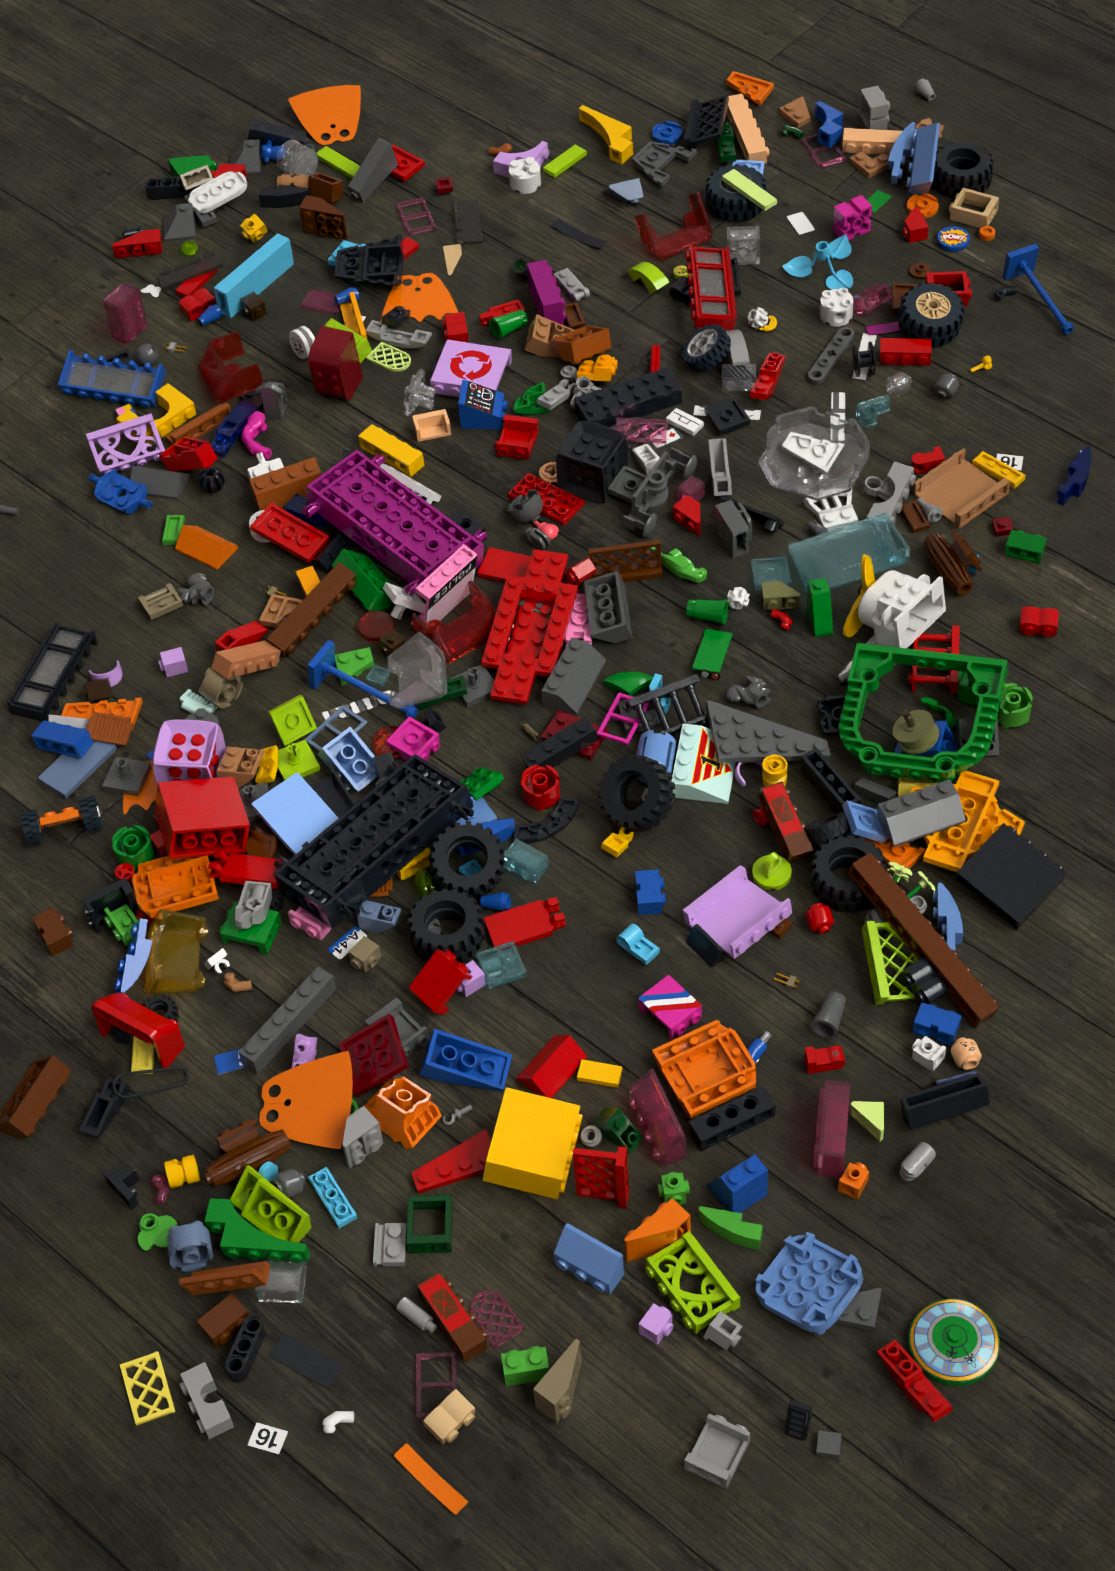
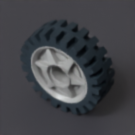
(706, 347)

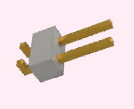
(172, 347)

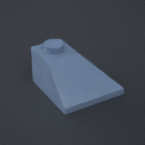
(626, 191)

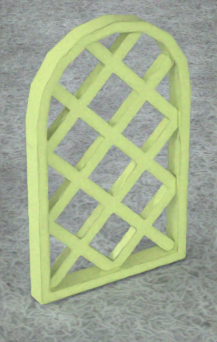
(406, 356)

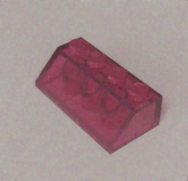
(658, 1119)

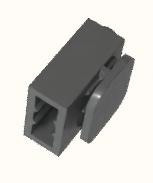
(733, 527)

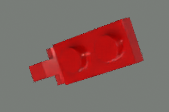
(499, 311)

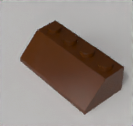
(33, 1096)

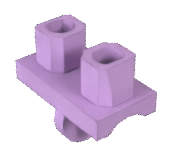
(304, 1049)

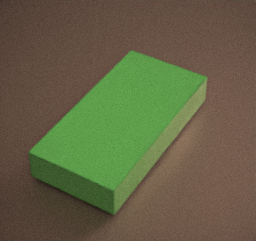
(172, 529)

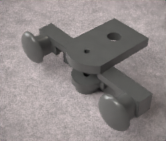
(649, 490)

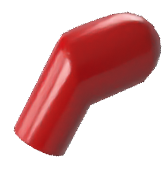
(783, 617)

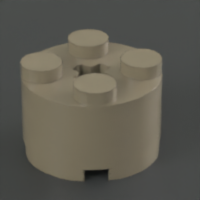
(220, 689)

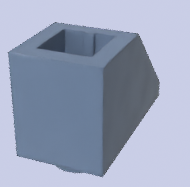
(377, 916)

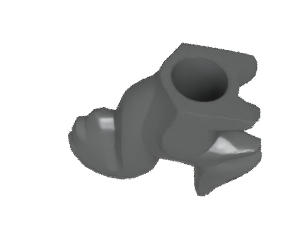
(198, 590)
(752, 694)

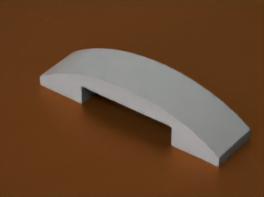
(397, 338)
(738, 348)

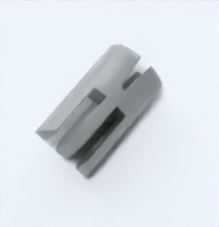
(917, 1161)

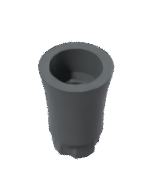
(829, 1016)

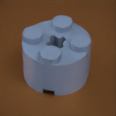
(189, 1246)

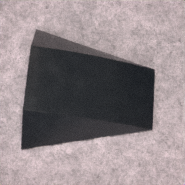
(372, 263)

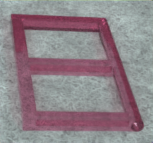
(813, 152)
(417, 215)
(419, 1385)

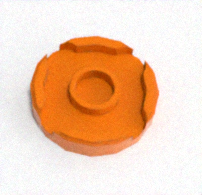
(926, 203)

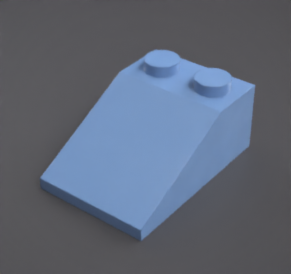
(351, 758)

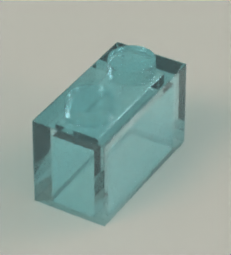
(526, 861)

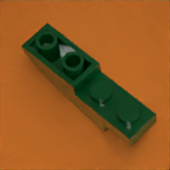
(726, 144)

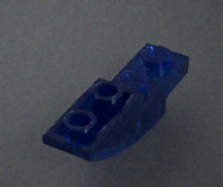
(232, 427)
(1077, 477)

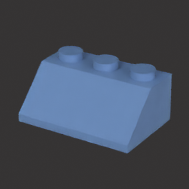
(589, 1259)

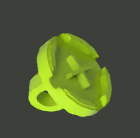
(771, 872)

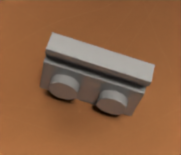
(390, 1244)

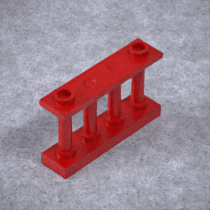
(949, 680)

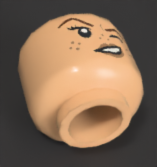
(966, 1053)

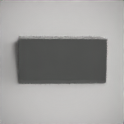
(160, 482)

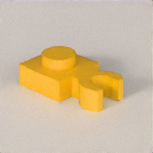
(616, 844)

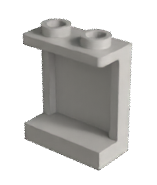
(718, 1450)

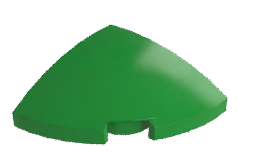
(529, 404)
(628, 682)

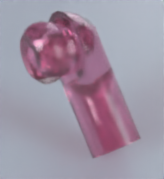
(163, 1186)

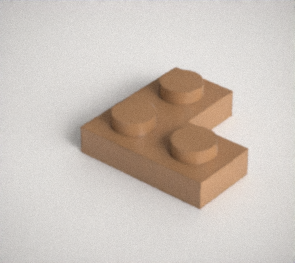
(869, 166)

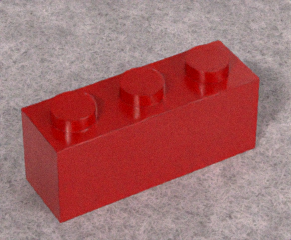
(905, 351)

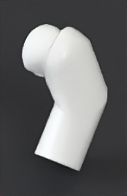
(335, 1418)

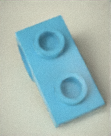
(635, 943)

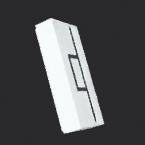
(684, 421)

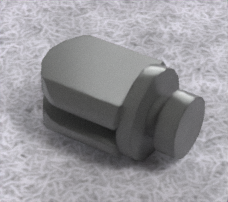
(537, 538)

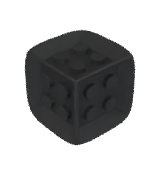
(591, 460)

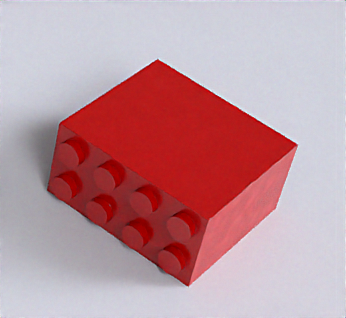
(201, 817)

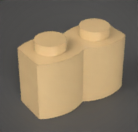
(449, 1417)

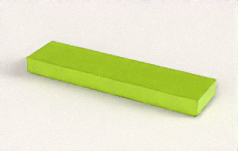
(338, 162)

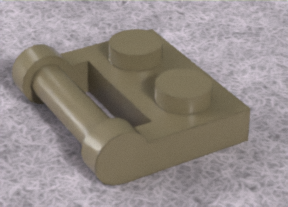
(160, 601)

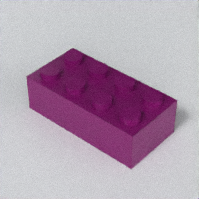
(544, 291)

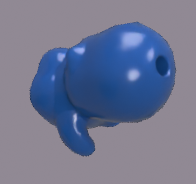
(269, 152)

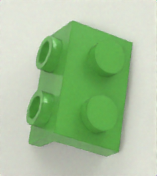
(121, 921)

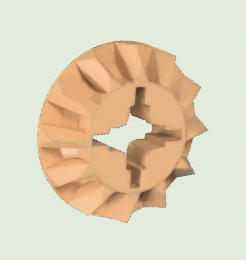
(546, 471)

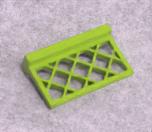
(876, 963)

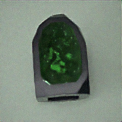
(520, 267)

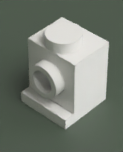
(928, 1053)

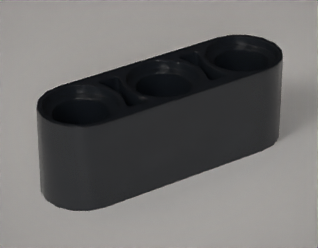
(165, 188)
(245, 1339)

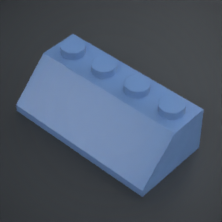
(923, 159)

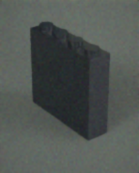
(1010, 875)

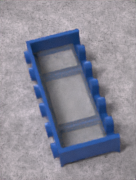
(111, 380)

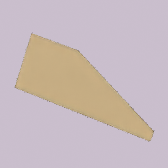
(452, 256)

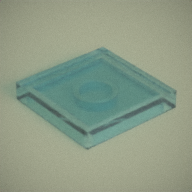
(770, 570)

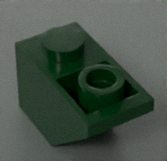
(618, 1128)

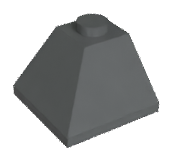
(248, 154)
(180, 223)

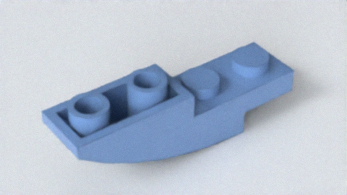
(900, 151)
(947, 916)

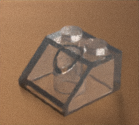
(284, 1282)

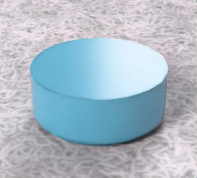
(268, 1170)

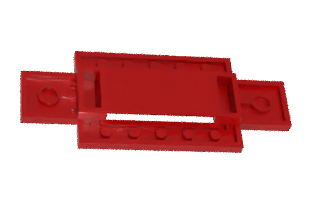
(535, 638)

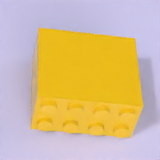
(533, 1143)

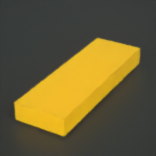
(998, 469)

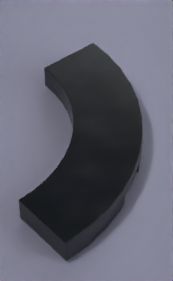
(556, 822)

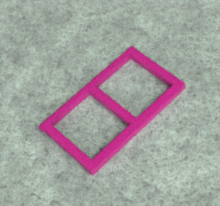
(610, 714)

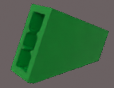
(185, 164)
(819, 607)

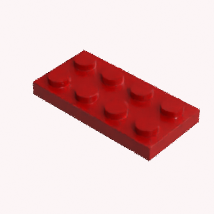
(289, 533)

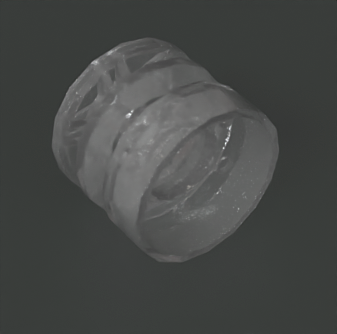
(297, 158)

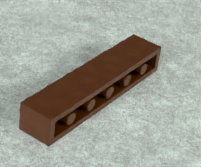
(312, 609)

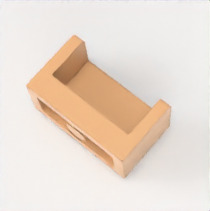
(431, 425)

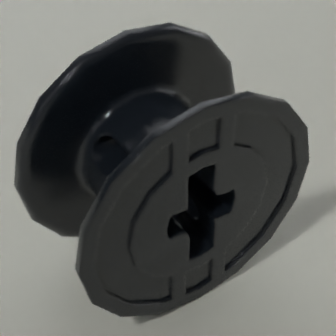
(864, 359)

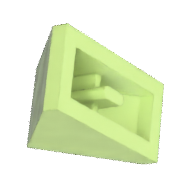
(870, 1116)

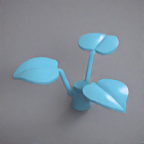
(838, 249)

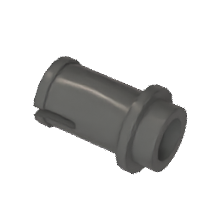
(816, 528)

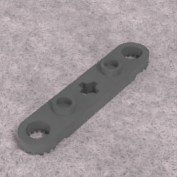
(836, 348)

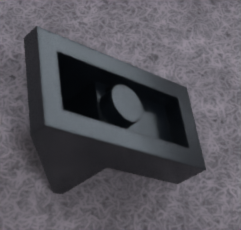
(122, 1182)

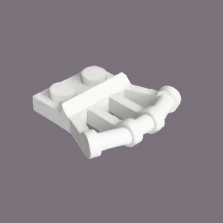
(834, 517)

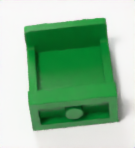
(257, 935)

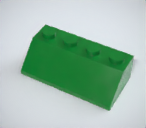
(368, 580)

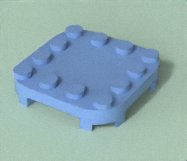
(809, 1283)

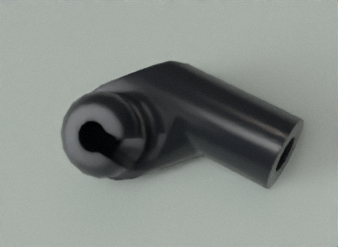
(1001, 292)

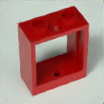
(952, 279)

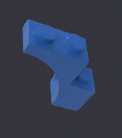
(832, 127)

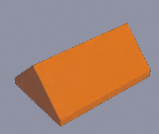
(204, 546)

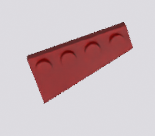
(455, 1165)

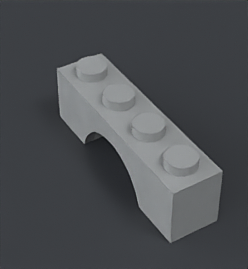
(899, 479)

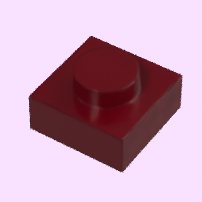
(444, 185)
(1002, 526)

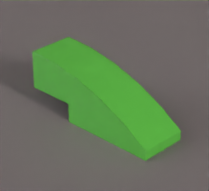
(731, 1227)

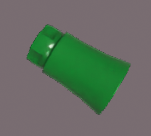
(507, 323)
(708, 610)

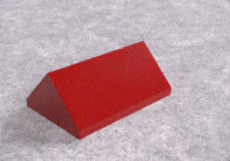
(552, 1066)

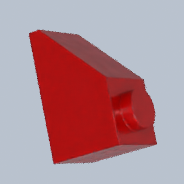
(915, 226)

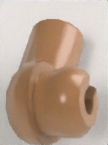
(235, 985)

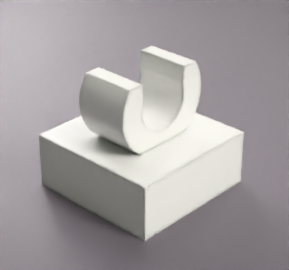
(217, 959)

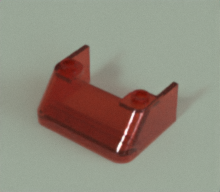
(695, 233)
(228, 380)
(462, 633)

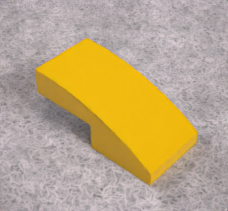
(268, 765)

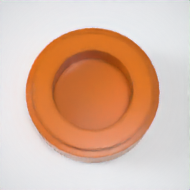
(986, 233)

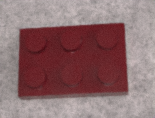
(562, 720)

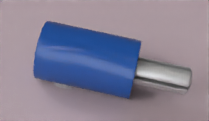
(758, 1046)

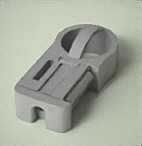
(883, 490)

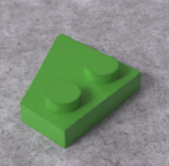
(354, 662)

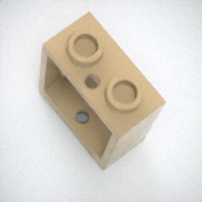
(970, 216)

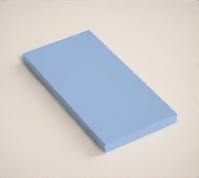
(294, 812)

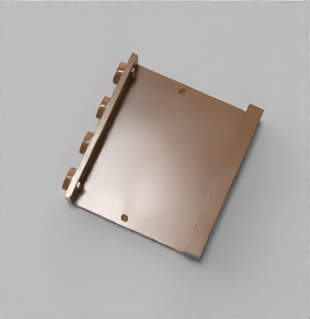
(960, 489)

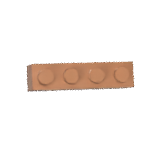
(246, 659)

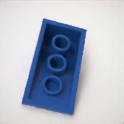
(464, 1062)

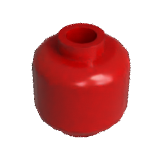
(819, 918)

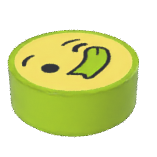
(680, 271)

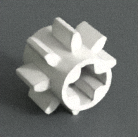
(757, 317)
(738, 598)

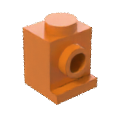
(854, 1180)

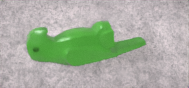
(682, 566)

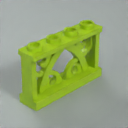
(693, 1253)

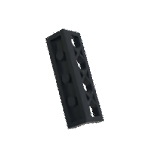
(331, 550)

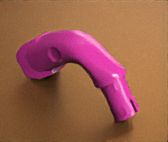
(251, 430)

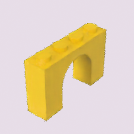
(178, 407)

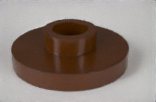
(919, 270)

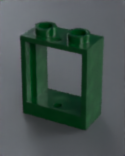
(430, 1243)

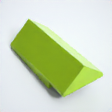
(269, 1208)

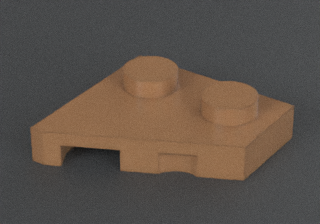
(277, 610)

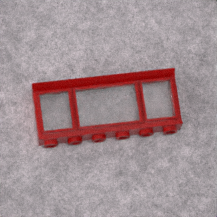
(711, 287)

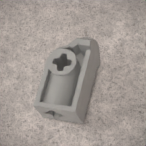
(253, 904)

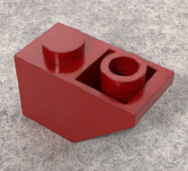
(688, 514)

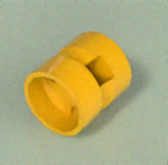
(774, 770)
(182, 1171)

